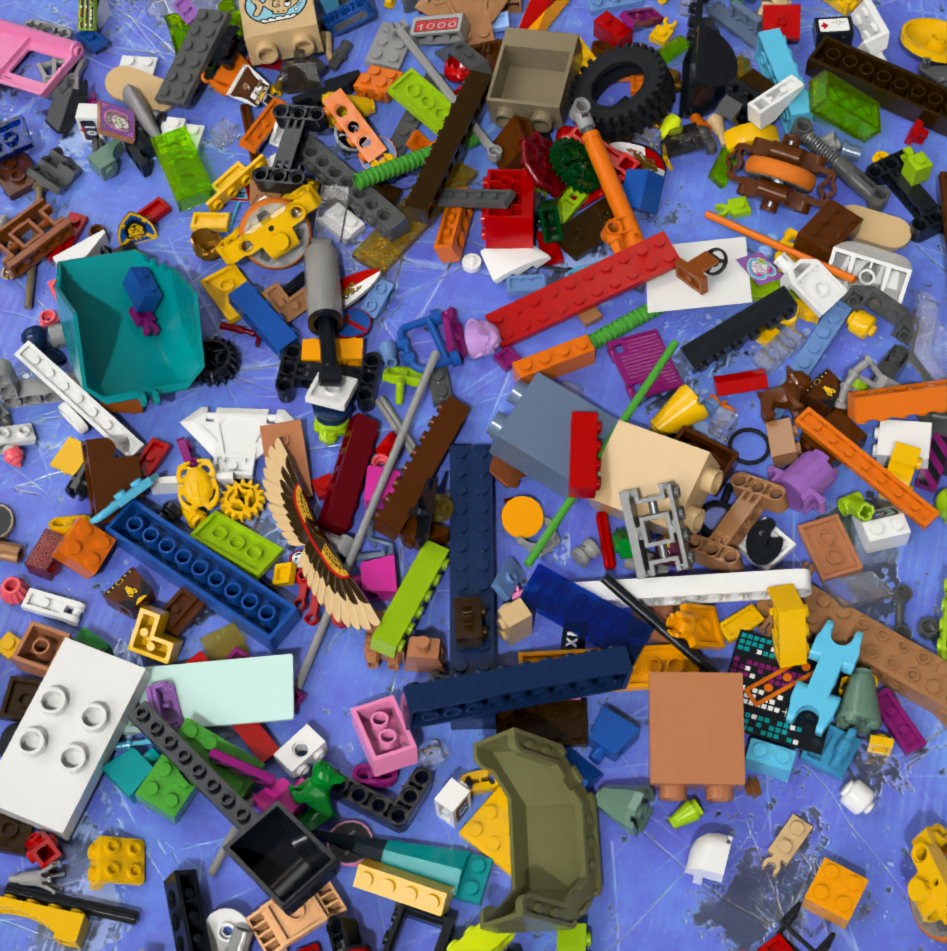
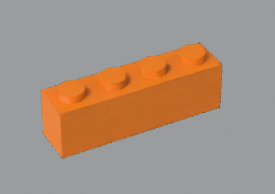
(555, 360)

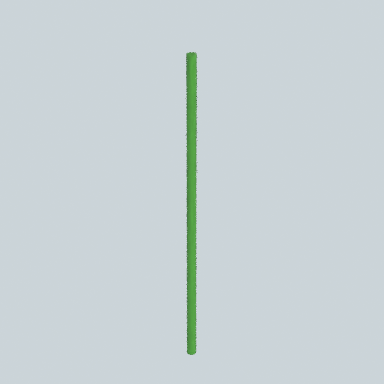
(625, 417)

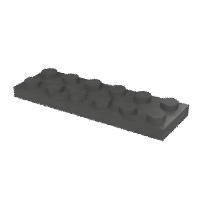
(193, 58)

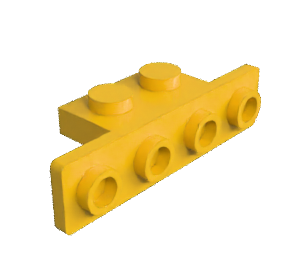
(232, 182)

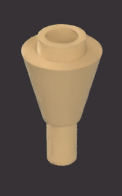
(326, 37)
(718, 127)

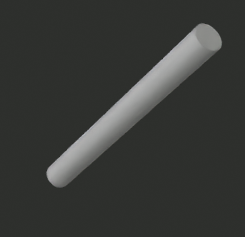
(220, 856)

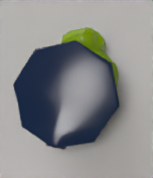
(330, 423)

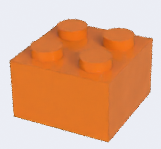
(83, 547)

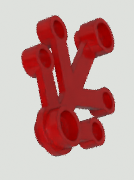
(314, 605)

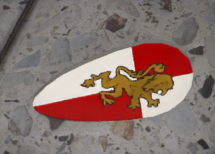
(357, 285)

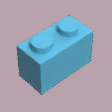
(769, 759)

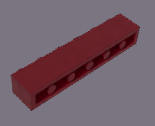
(348, 474)

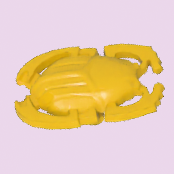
(197, 486)

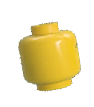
(862, 324)

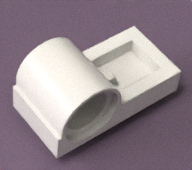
(16, 436)

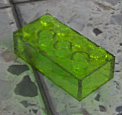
(844, 106)
(182, 168)

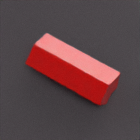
(740, 382)

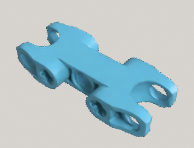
(818, 694)

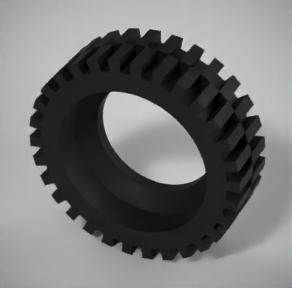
(641, 108)

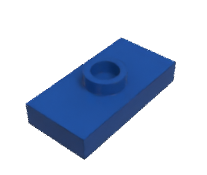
(91, 40)

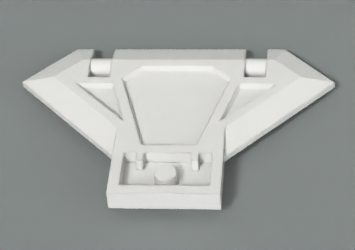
(233, 436)

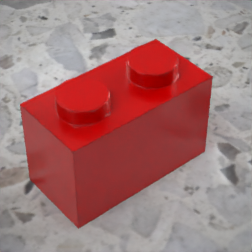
(612, 30)

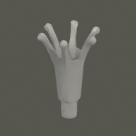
(38, 878)

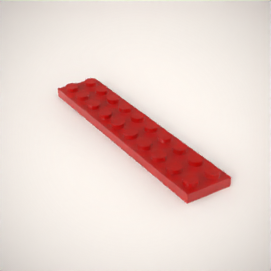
(584, 289)

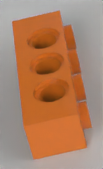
(340, 100)
(453, 233)

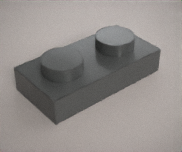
(439, 386)

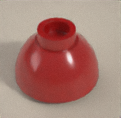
(386, 444)

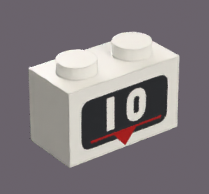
(87, 122)
(453, 802)

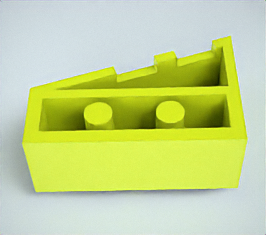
(481, 940)

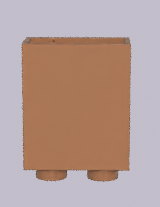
(696, 734)

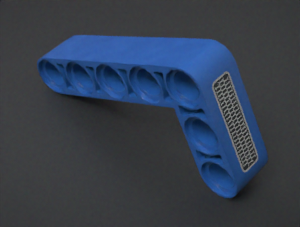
(348, 16)

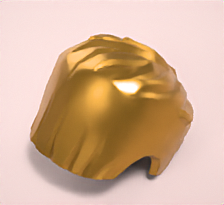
(204, 243)

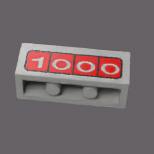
(439, 29)

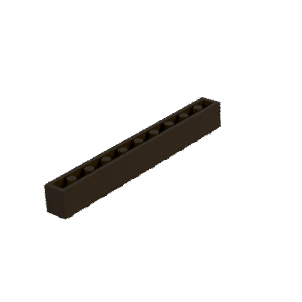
(447, 148)

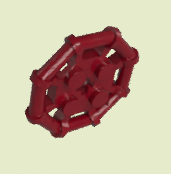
(538, 164)

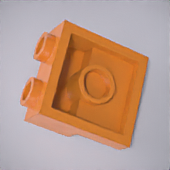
(375, 83)

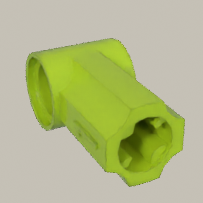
(855, 505)

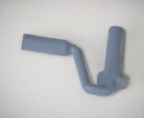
(366, 556)

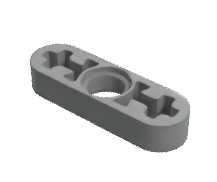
(44, 26)

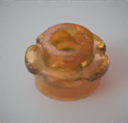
(752, 787)

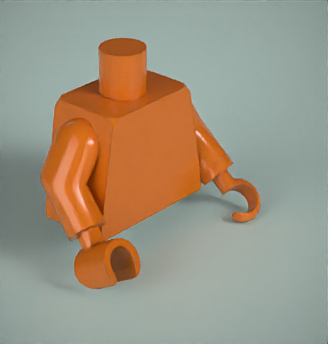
(224, 78)

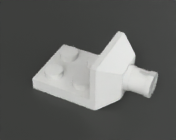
(872, 29)
(811, 282)

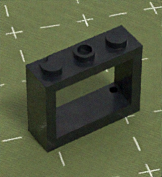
(405, 911)

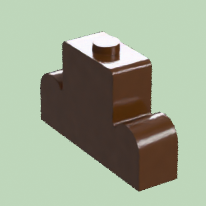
(107, 474)

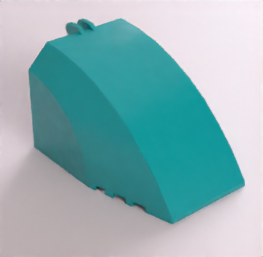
(106, 345)

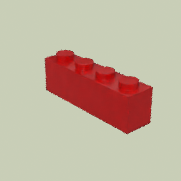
(583, 455)

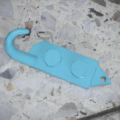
(123, 497)

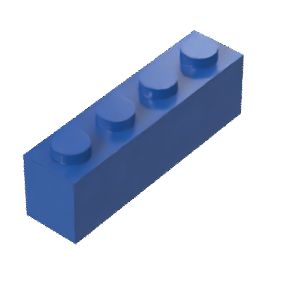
(262, 318)

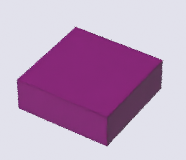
(505, 358)

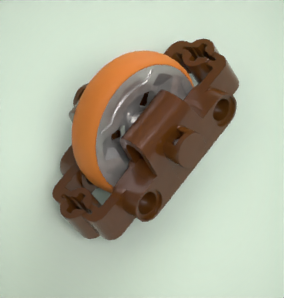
(781, 172)

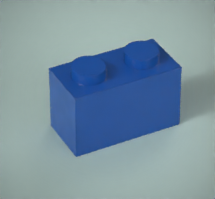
(142, 289)

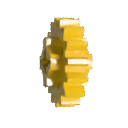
(250, 494)

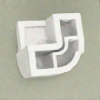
(708, 857)

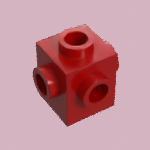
(42, 848)

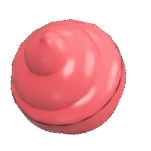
(14, 456)

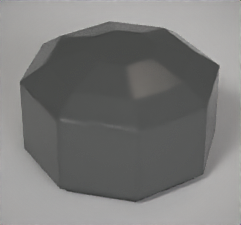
(928, 628)

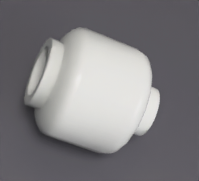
(857, 797)

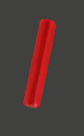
(605, 541)

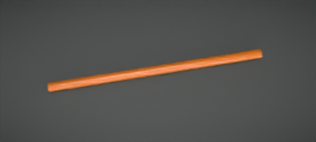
(776, 245)

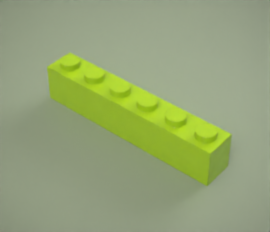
(409, 599)

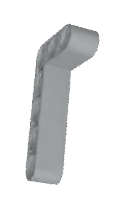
(25, 392)

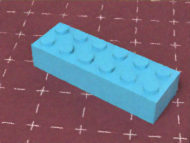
(776, 64)

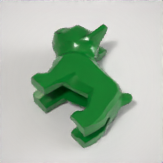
(316, 793)

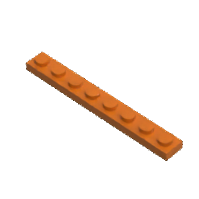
(867, 468)

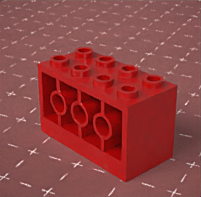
(510, 226)

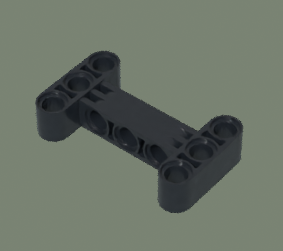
(296, 122)
(915, 198)
(305, 372)

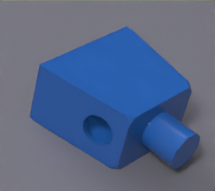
(611, 736)

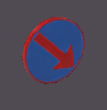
(356, 323)

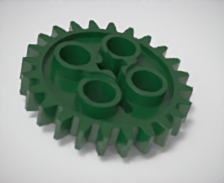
(573, 165)

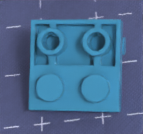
(836, 754)

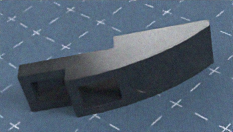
(314, 97)

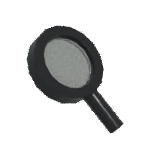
(716, 511)

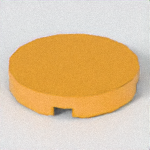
(522, 517)

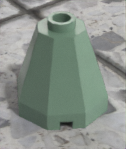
(626, 806)

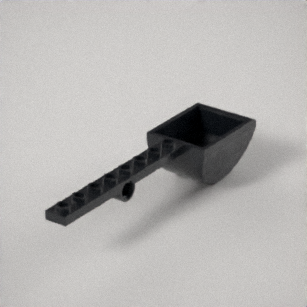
(705, 67)
(270, 846)

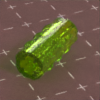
(673, 48)

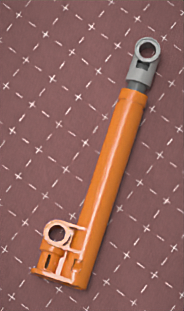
(624, 223)

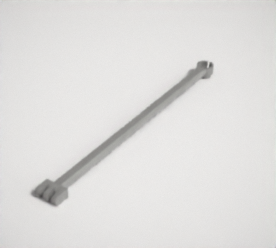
(494, 152)

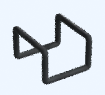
(787, 920)

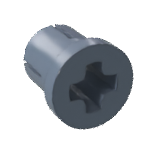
(850, 151)

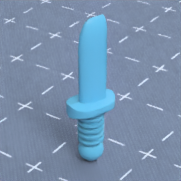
(130, 744)

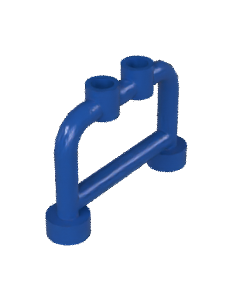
(409, 358)

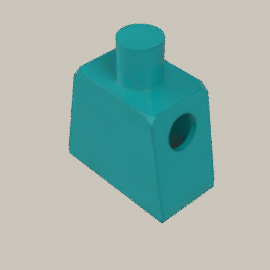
(130, 770)

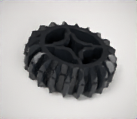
(225, 359)

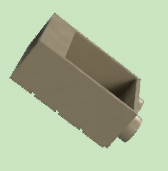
(534, 77)

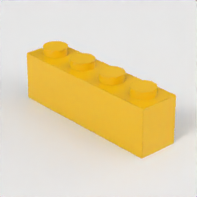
(403, 887)

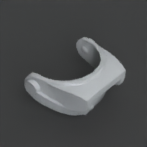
(552, 543)

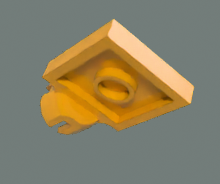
(697, 625)

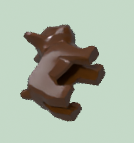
(785, 396)

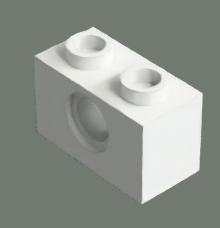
(303, 740)

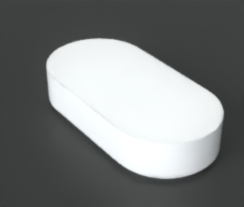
(73, 418)

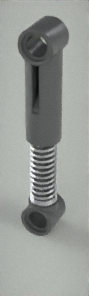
(875, 195)

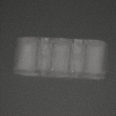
(779, 349)

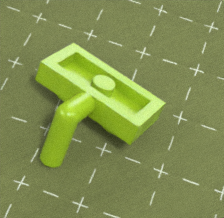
(401, 376)

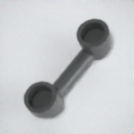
(901, 596)

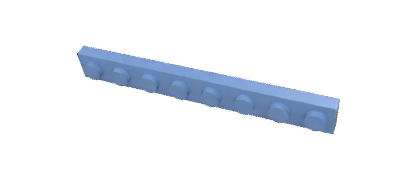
(818, 344)

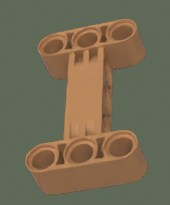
(753, 497)

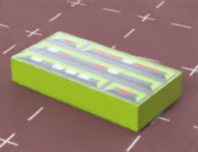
(87, 15)

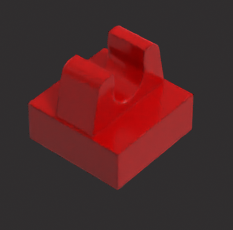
(916, 133)

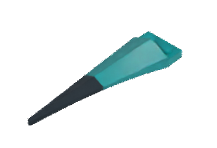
(451, 867)

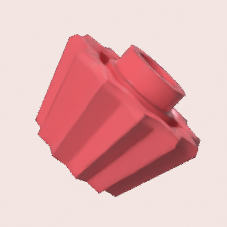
(13, 590)

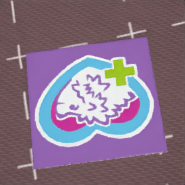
(759, 268)

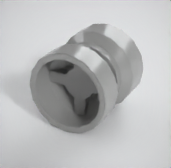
(584, 553)

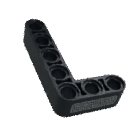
(392, 808)

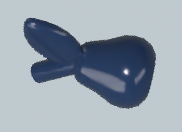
(38, 336)

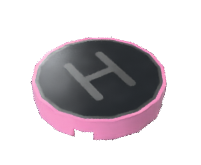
(345, 856)

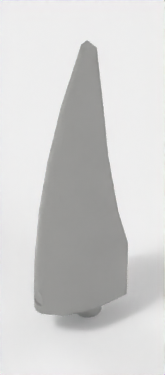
(136, 103)

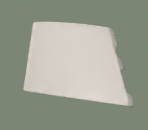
(515, 261)

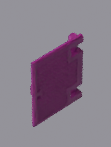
(639, 359)

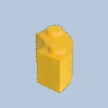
(746, 133)
(904, 462)

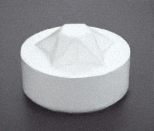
(471, 263)

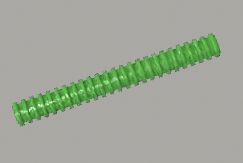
(399, 166)
(622, 326)

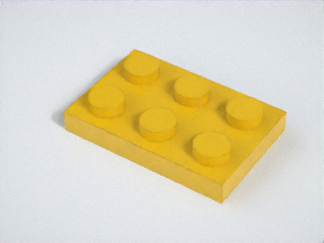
(220, 285)

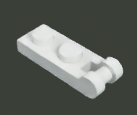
(53, 606)

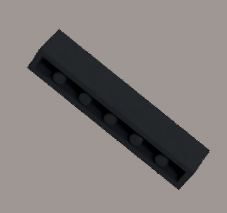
(738, 330)

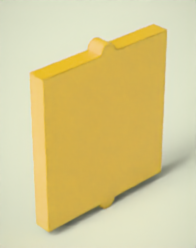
(69, 457)

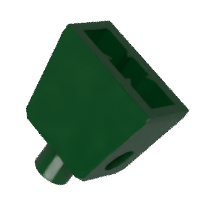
(551, 216)

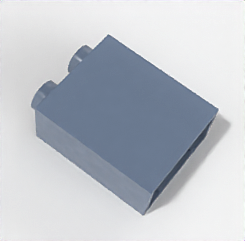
(538, 431)

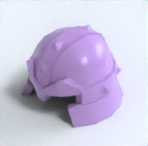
(481, 338)

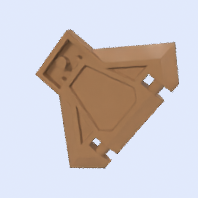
(478, 12)

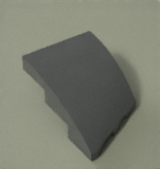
(55, 171)

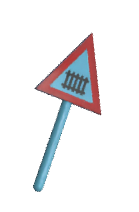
(242, 196)

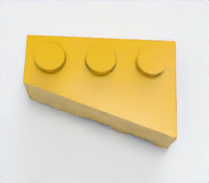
(789, 625)

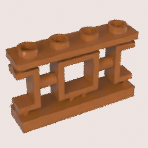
(38, 246)

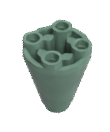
(860, 704)

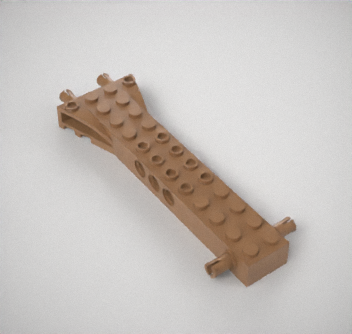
(891, 657)

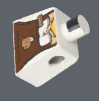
(249, 87)

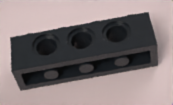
(186, 911)

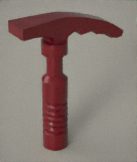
(241, 330)

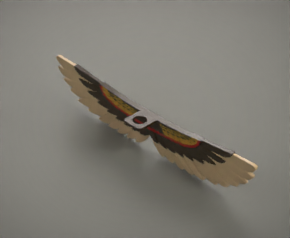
(319, 561)

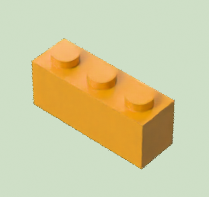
(348, 351)

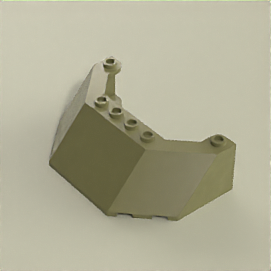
(549, 833)

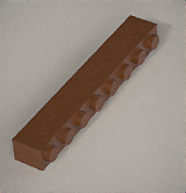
(423, 465)

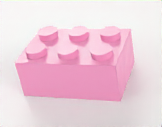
(384, 736)

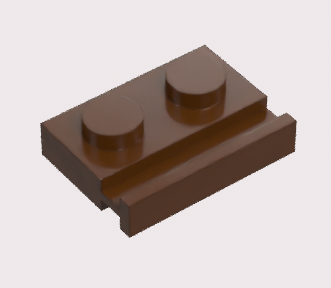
(183, 610)

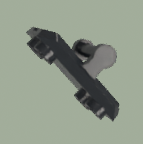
(223, 48)

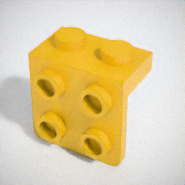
(116, 862)

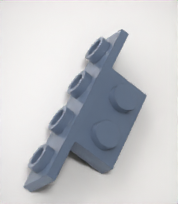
(739, 21)

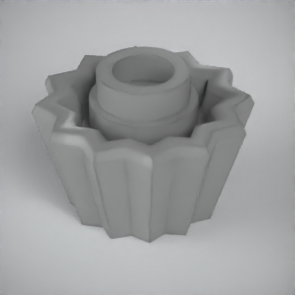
(832, 141)

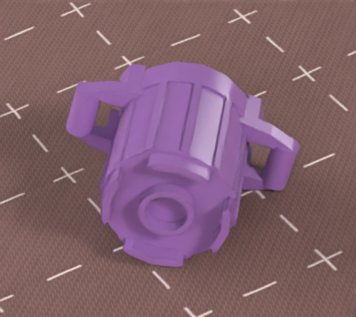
(806, 481)

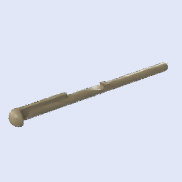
(39, 189)

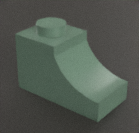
(105, 159)

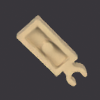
(787, 843)

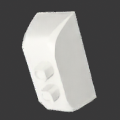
(872, 267)

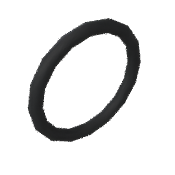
(754, 431)

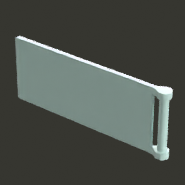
(229, 690)

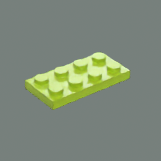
(420, 99)
(237, 544)

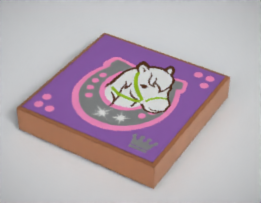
(115, 122)

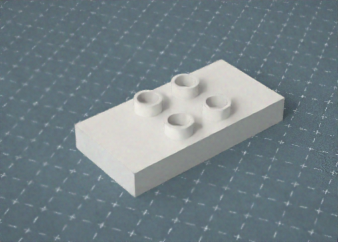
(68, 737)

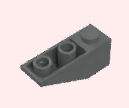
(894, 362)

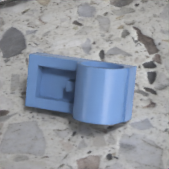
(377, 298)

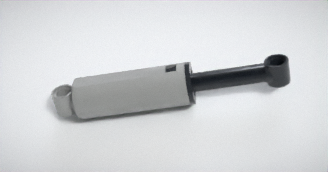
(324, 305)

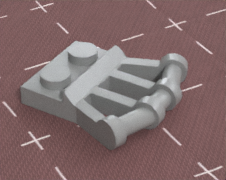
(74, 78)
(879, 381)

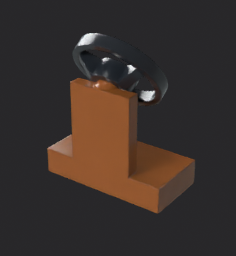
(692, 271)

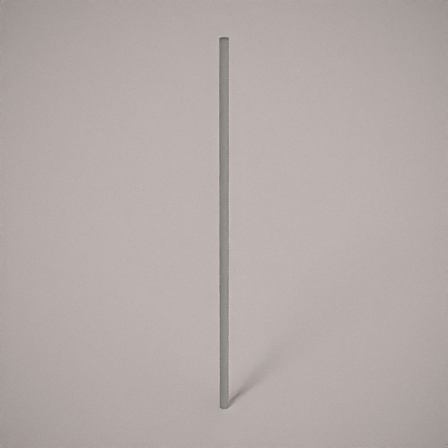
(370, 511)

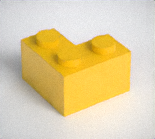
(149, 636)

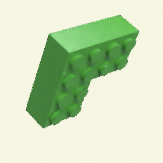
(169, 792)

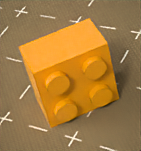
(834, 893)

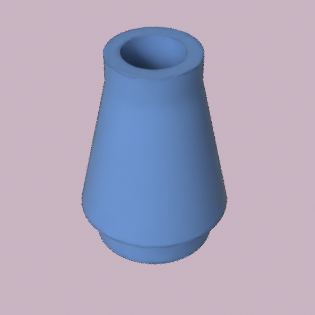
(388, 353)

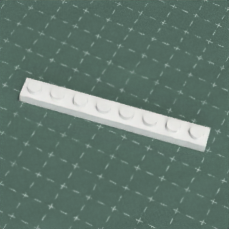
(79, 399)

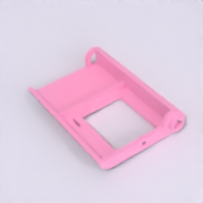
(18, 40)

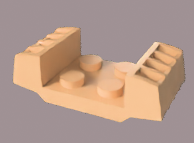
(278, 931)

